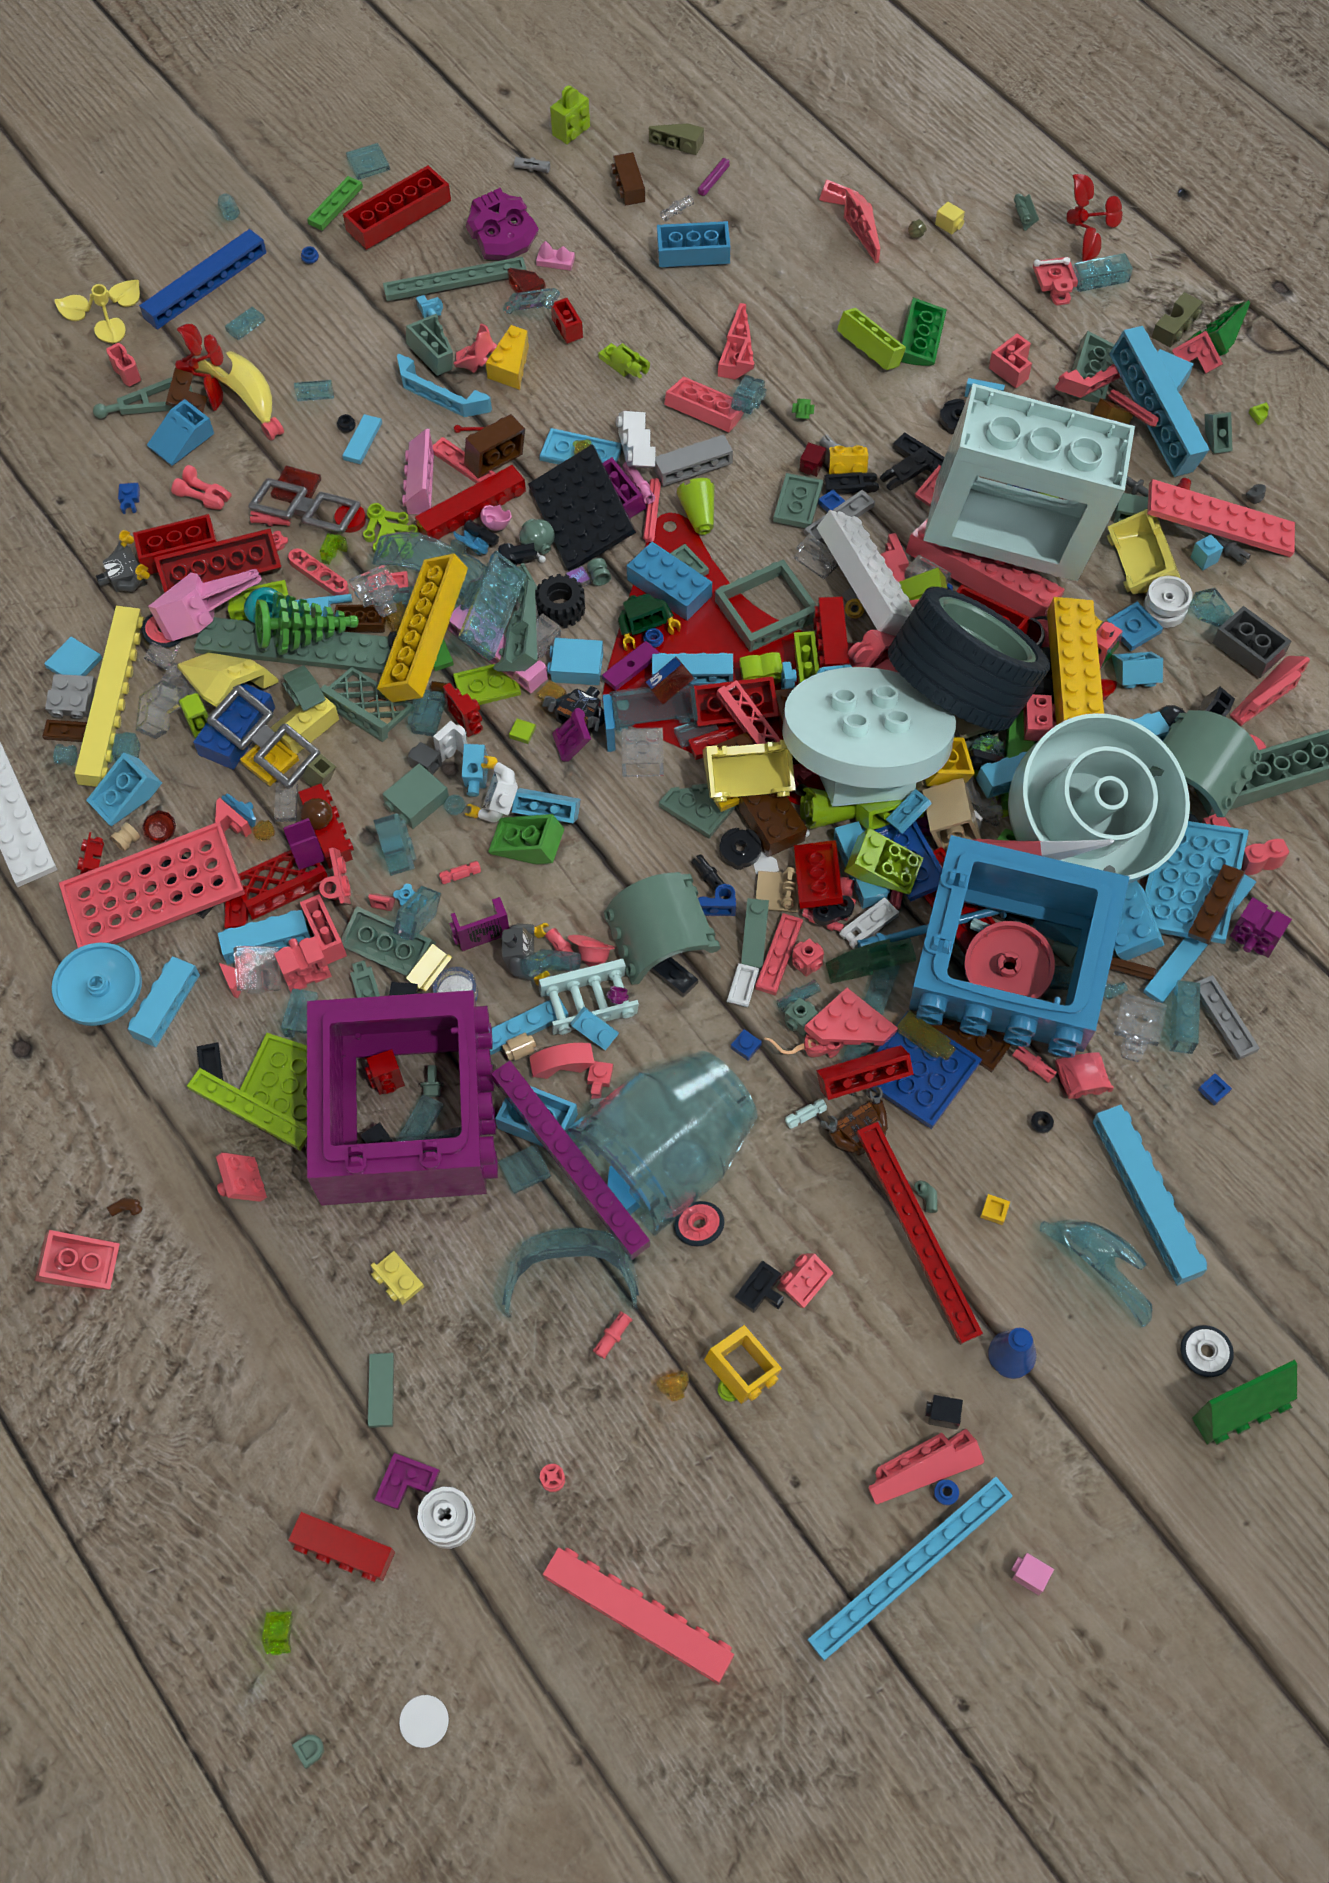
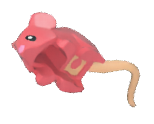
(812, 1047)

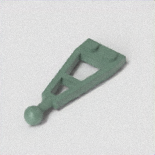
(101, 411)

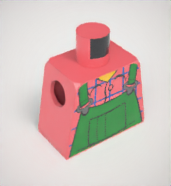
(1108, 641)

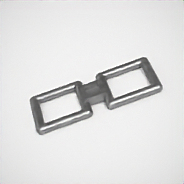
(304, 506)
(262, 736)

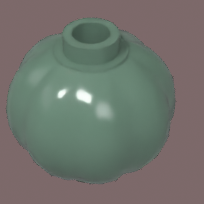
(539, 533)

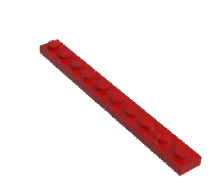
(919, 1233)

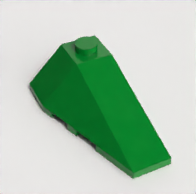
(1226, 328)

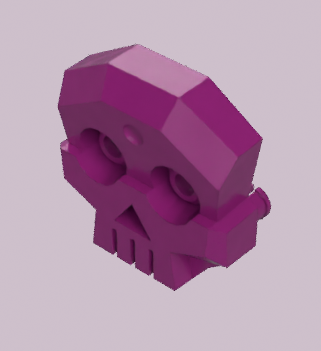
(508, 238)

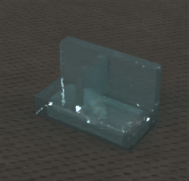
(296, 1013)

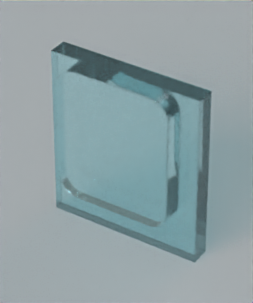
(524, 1169)

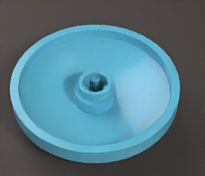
(96, 984)

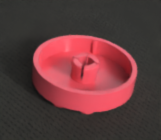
(1016, 944)

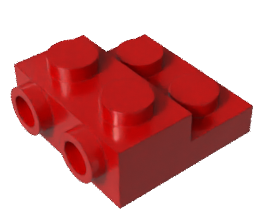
(463, 710)

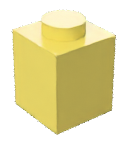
(950, 218)

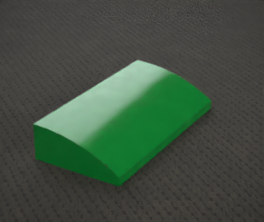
(922, 332)

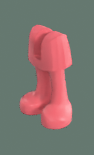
(214, 494)

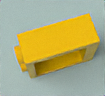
(727, 1374)

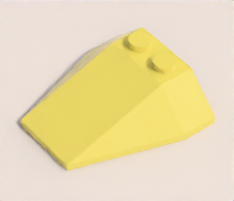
(217, 674)

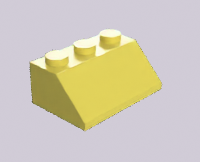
(308, 723)

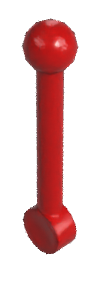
(457, 428)

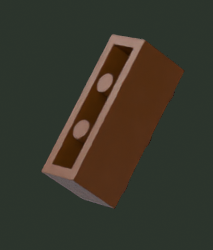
(628, 178)

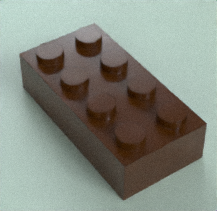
(368, 618)

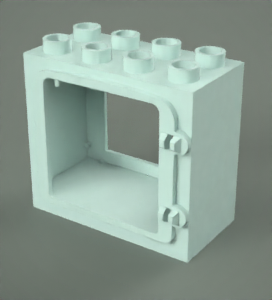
(1037, 450)

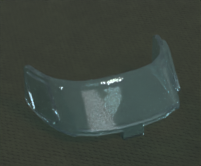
(411, 549)
(569, 1243)

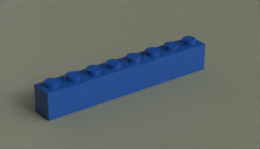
(203, 279)

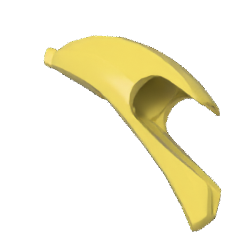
(245, 381)

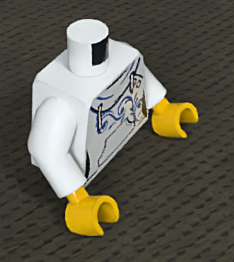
(499, 795)

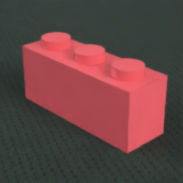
(323, 928)

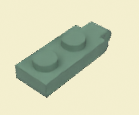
(364, 980)

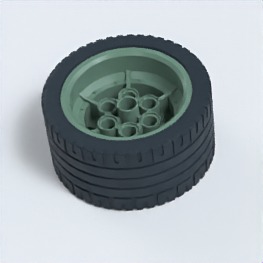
(968, 659)

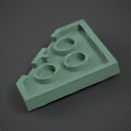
(695, 808)

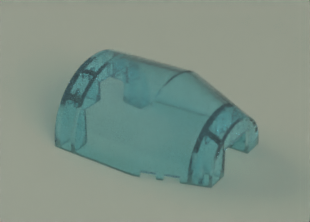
(670, 1132)

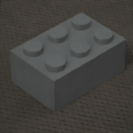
(1251, 641)

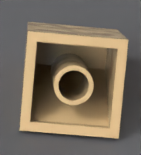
(951, 812)

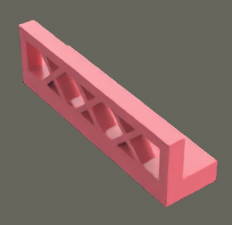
(740, 717)

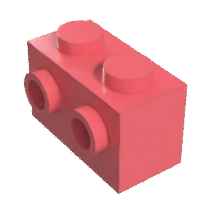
(1038, 717)

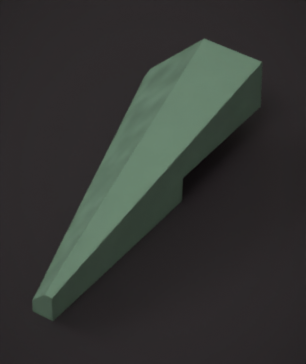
(521, 635)

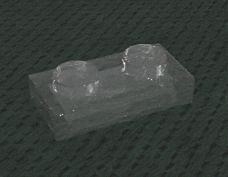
(286, 803)

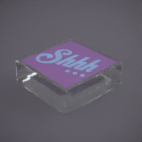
(581, 576)

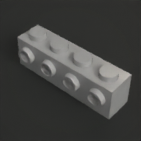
(693, 460)

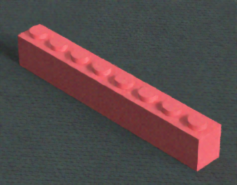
(638, 1615)

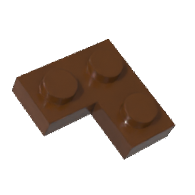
(180, 390)

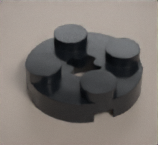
(948, 414)
(737, 858)

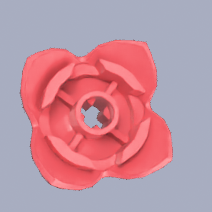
(475, 355)

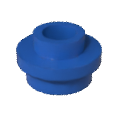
(309, 255)
(656, 634)
(941, 1498)

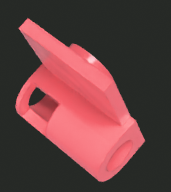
(341, 881)

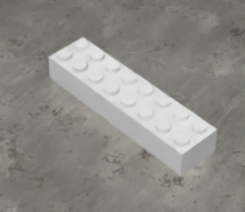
(866, 571)

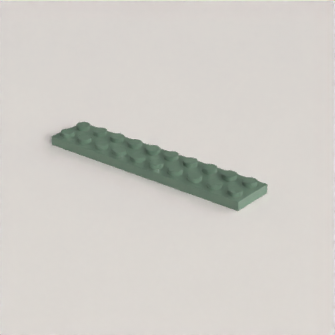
(340, 651)

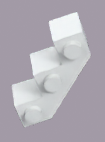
(635, 439)

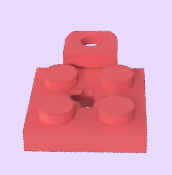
(1058, 284)

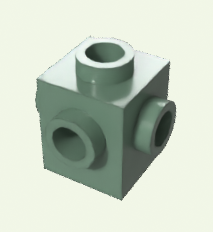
(798, 1015)

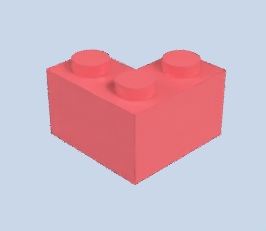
(1011, 361)

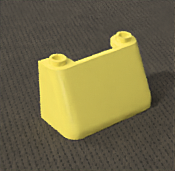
(1142, 551)
(748, 770)

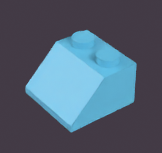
(1138, 669)

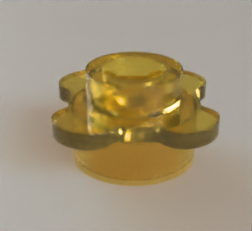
(580, 445)

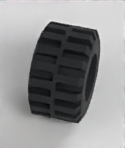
(561, 588)

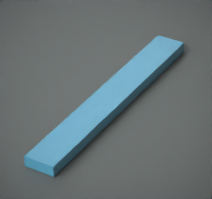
(1186, 955)

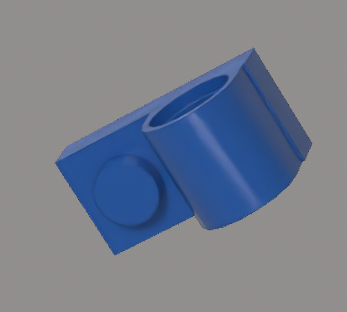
(717, 905)

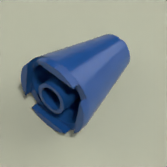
(1012, 1353)

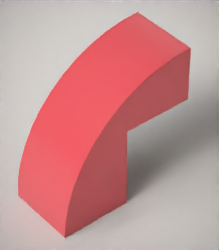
(567, 1057)

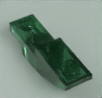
(870, 957)

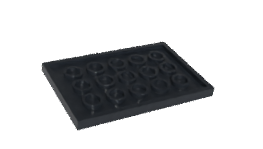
(582, 508)

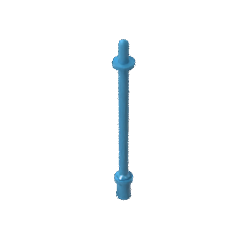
(923, 929)

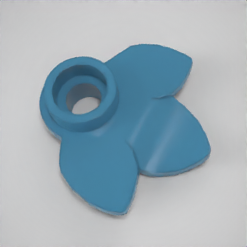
(475, 543)

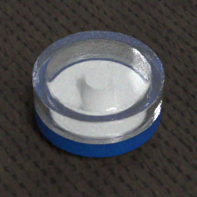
(455, 979)

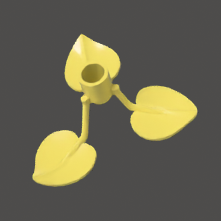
(109, 331)

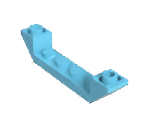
(475, 404)

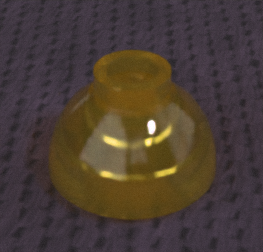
(673, 1384)

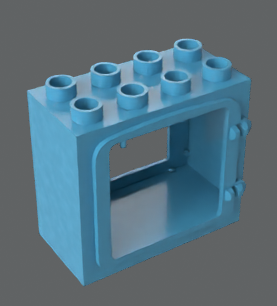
(1033, 889)

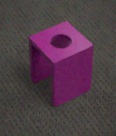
(304, 844)

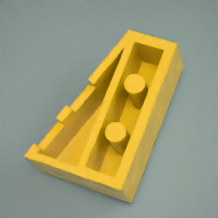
(509, 357)

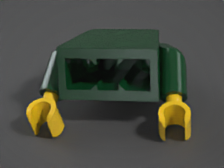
(643, 614)

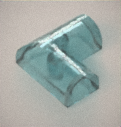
(551, 960)

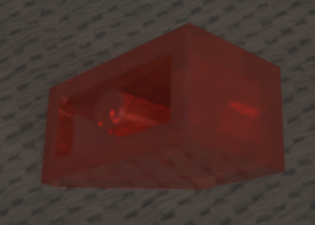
(524, 280)

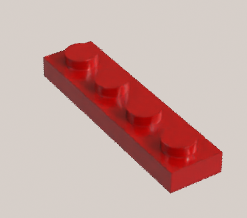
(713, 738)

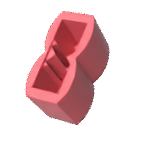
(123, 364)
(1264, 856)

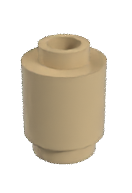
(519, 1047)

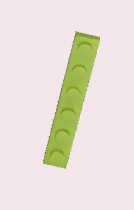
(249, 1108)

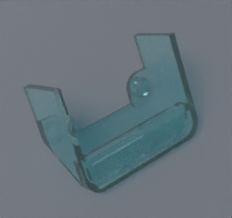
(642, 706)

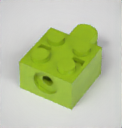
(570, 115)

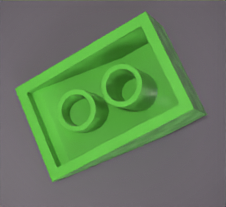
(527, 838)

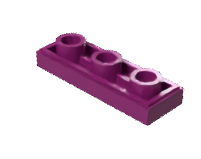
(629, 666)

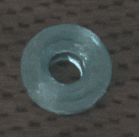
(454, 800)

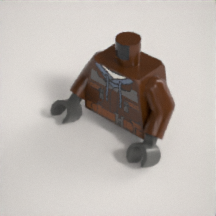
(844, 1130)

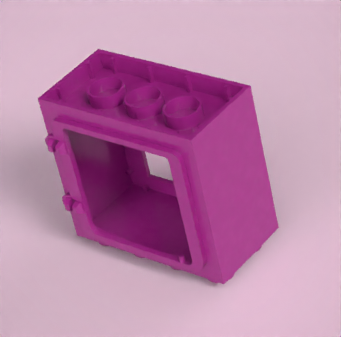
(398, 1170)

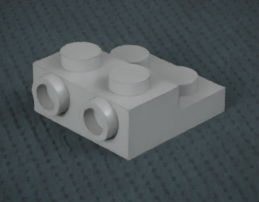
(70, 696)

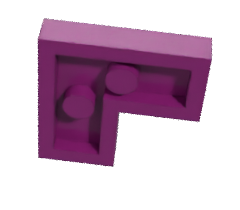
(403, 1474)

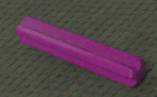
(713, 177)

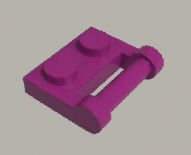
(575, 739)

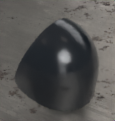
(1036, 632)

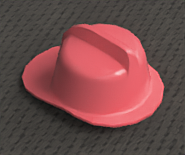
(591, 950)

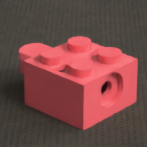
(871, 650)

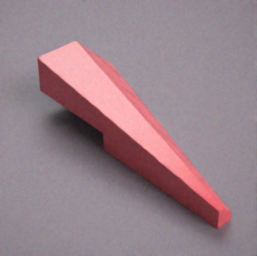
(737, 354)

